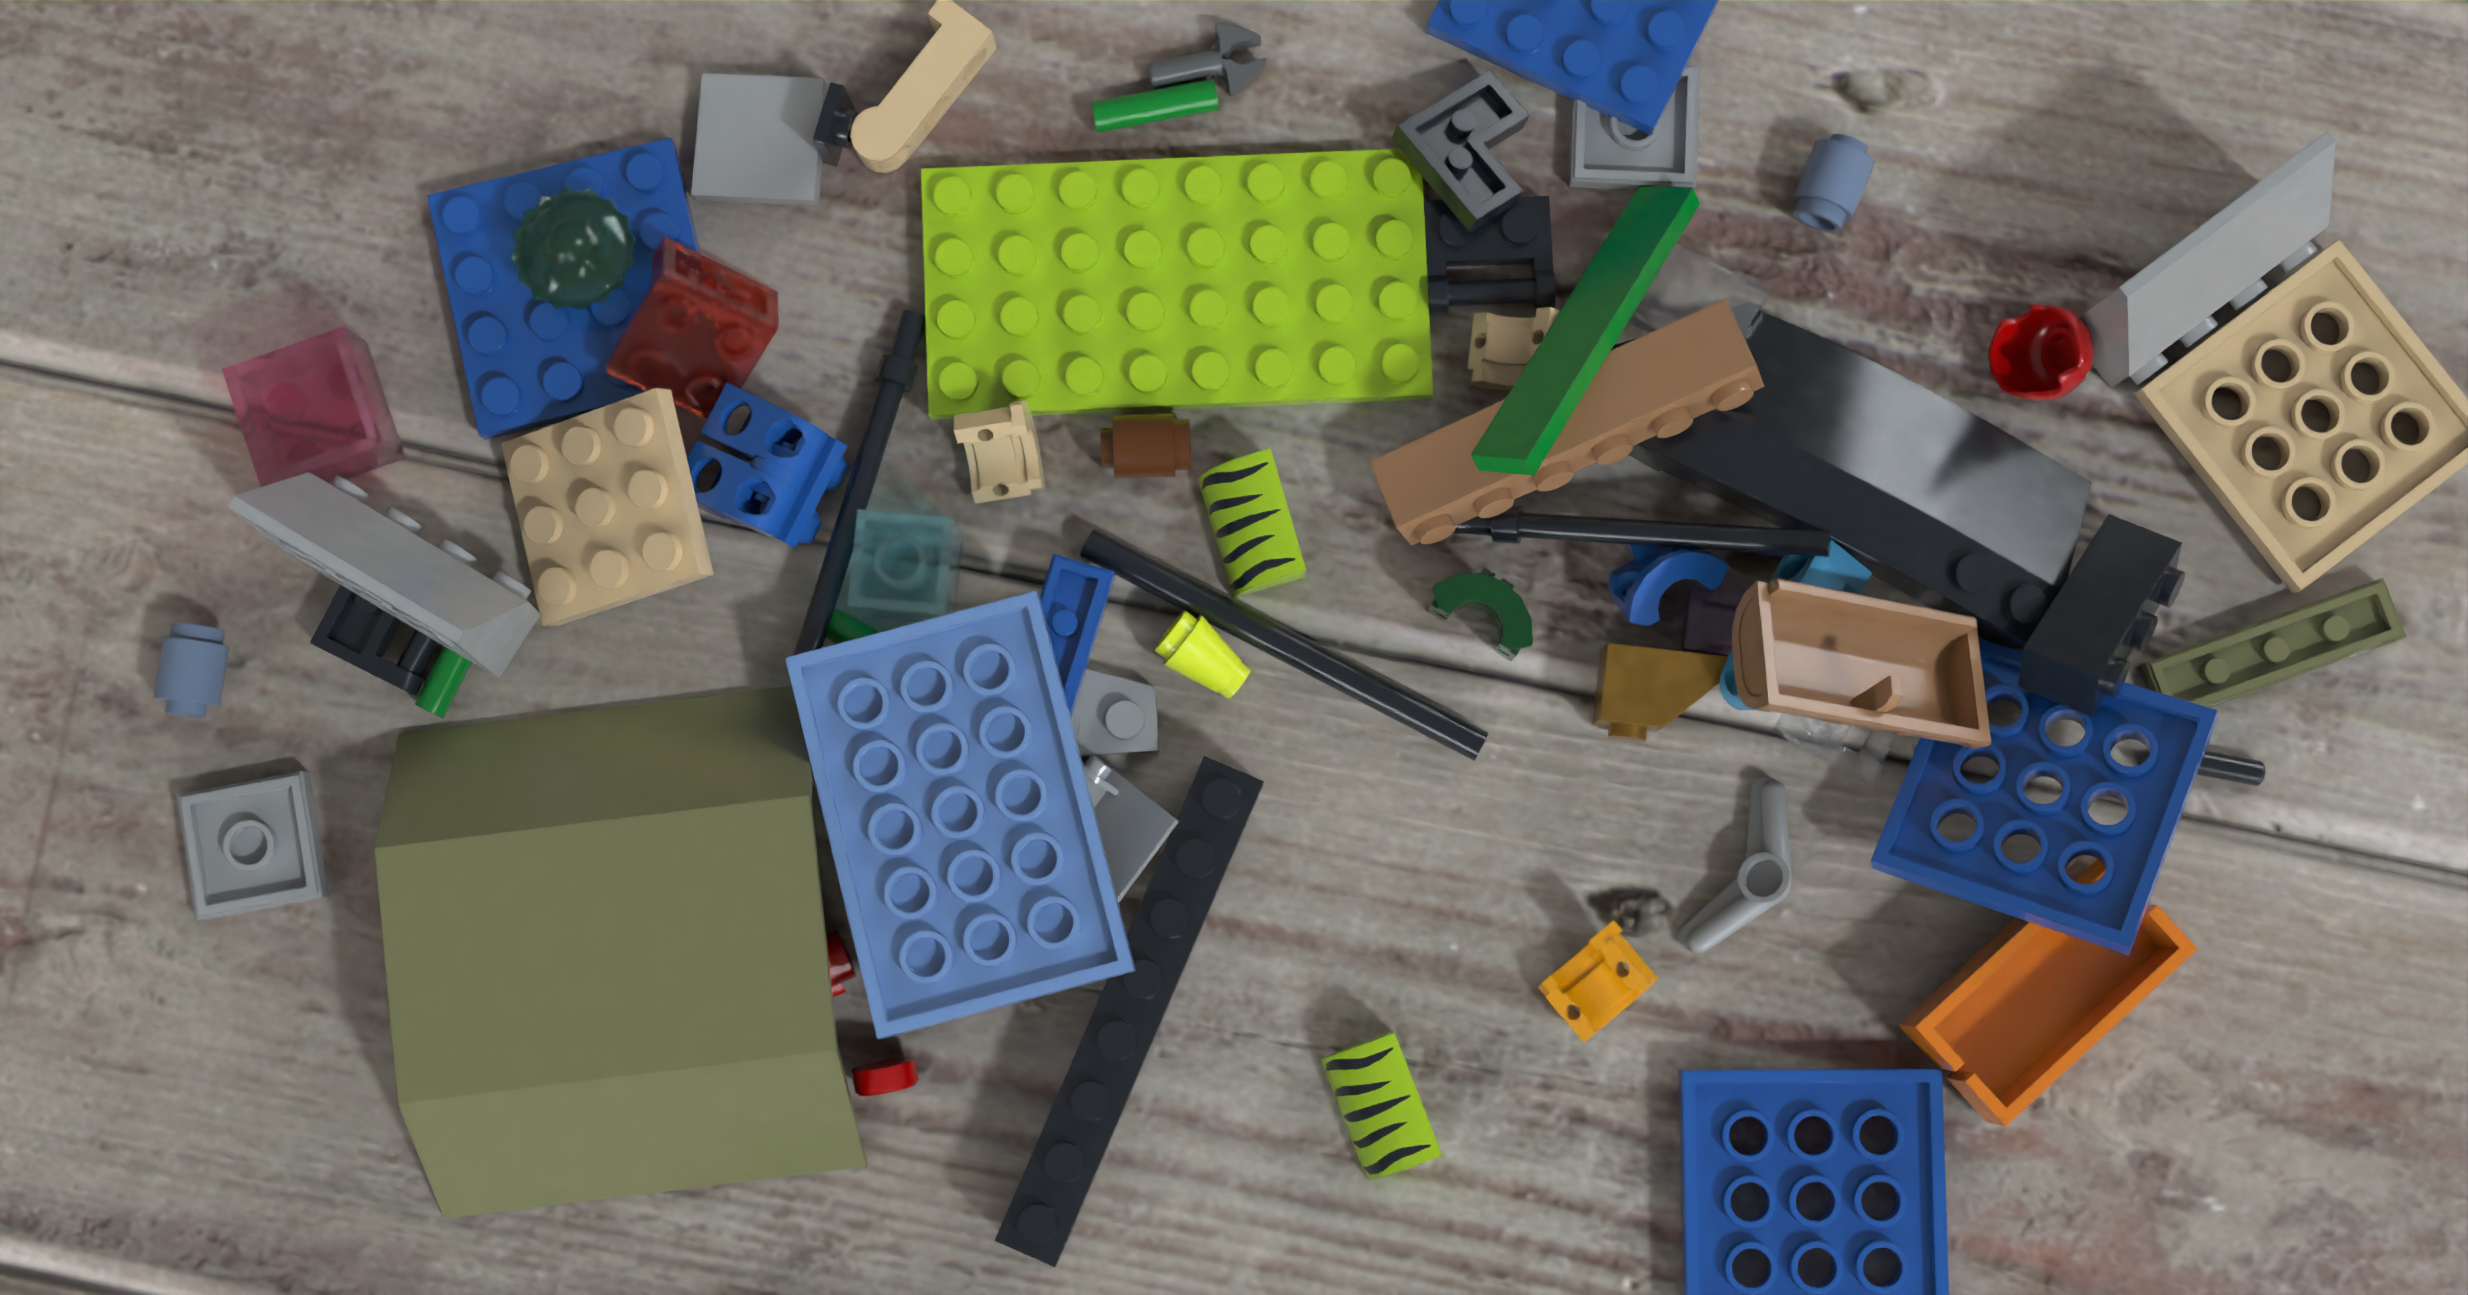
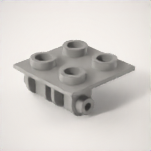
(1128, 823)

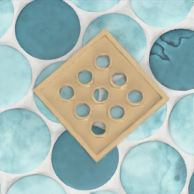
(2262, 498)

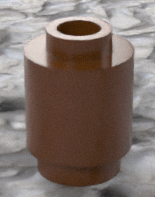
(1146, 445)

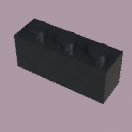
(2102, 616)

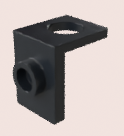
(834, 124)

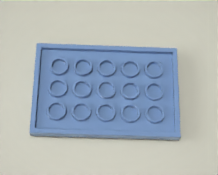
(959, 815)

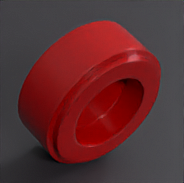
(885, 1076)

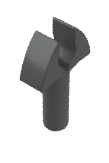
(1213, 62)

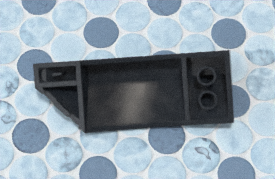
(1894, 475)

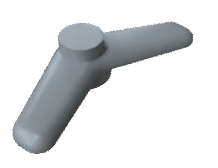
(1762, 878)

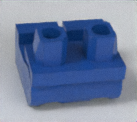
(786, 473)

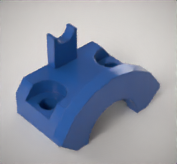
(1642, 581)

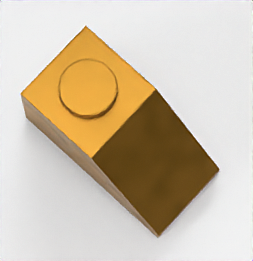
(1649, 687)

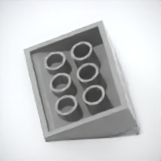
(2214, 267)
(393, 566)

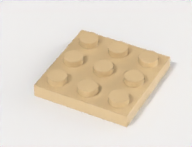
(607, 507)

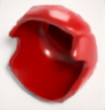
(2041, 353)

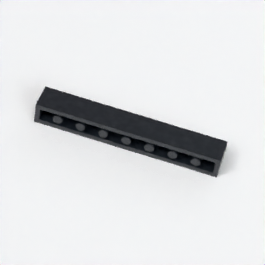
(1129, 1013)

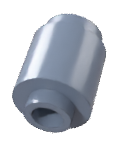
(1832, 183)
(191, 670)

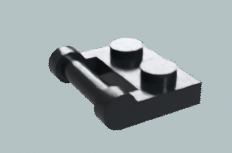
(1510, 238)
(360, 635)

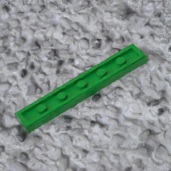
(1585, 331)

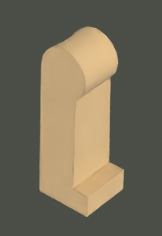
(926, 90)

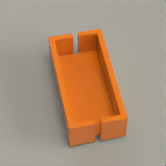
(2037, 1004)

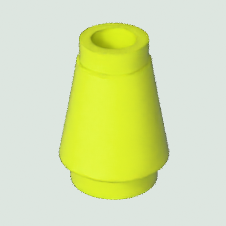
(1201, 655)

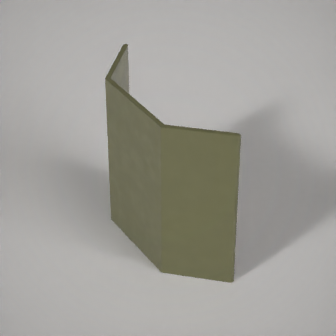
(610, 954)

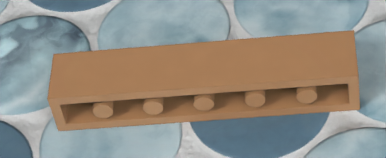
(1638, 393)

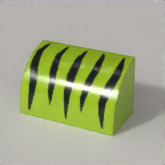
(1252, 524)
(1381, 1106)

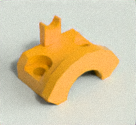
(1598, 982)

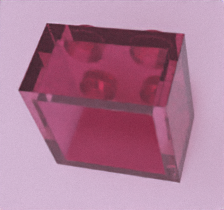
(314, 409)

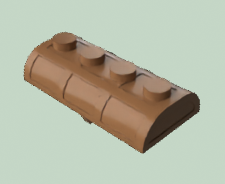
(1860, 662)

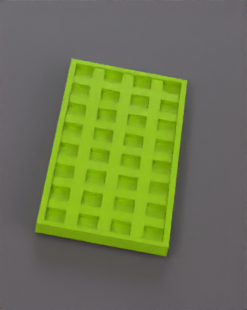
(1176, 283)

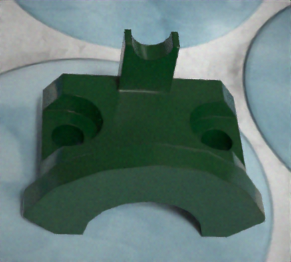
(1494, 598)

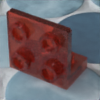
(695, 329)

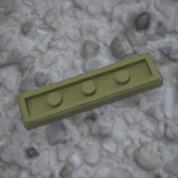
(2278, 647)

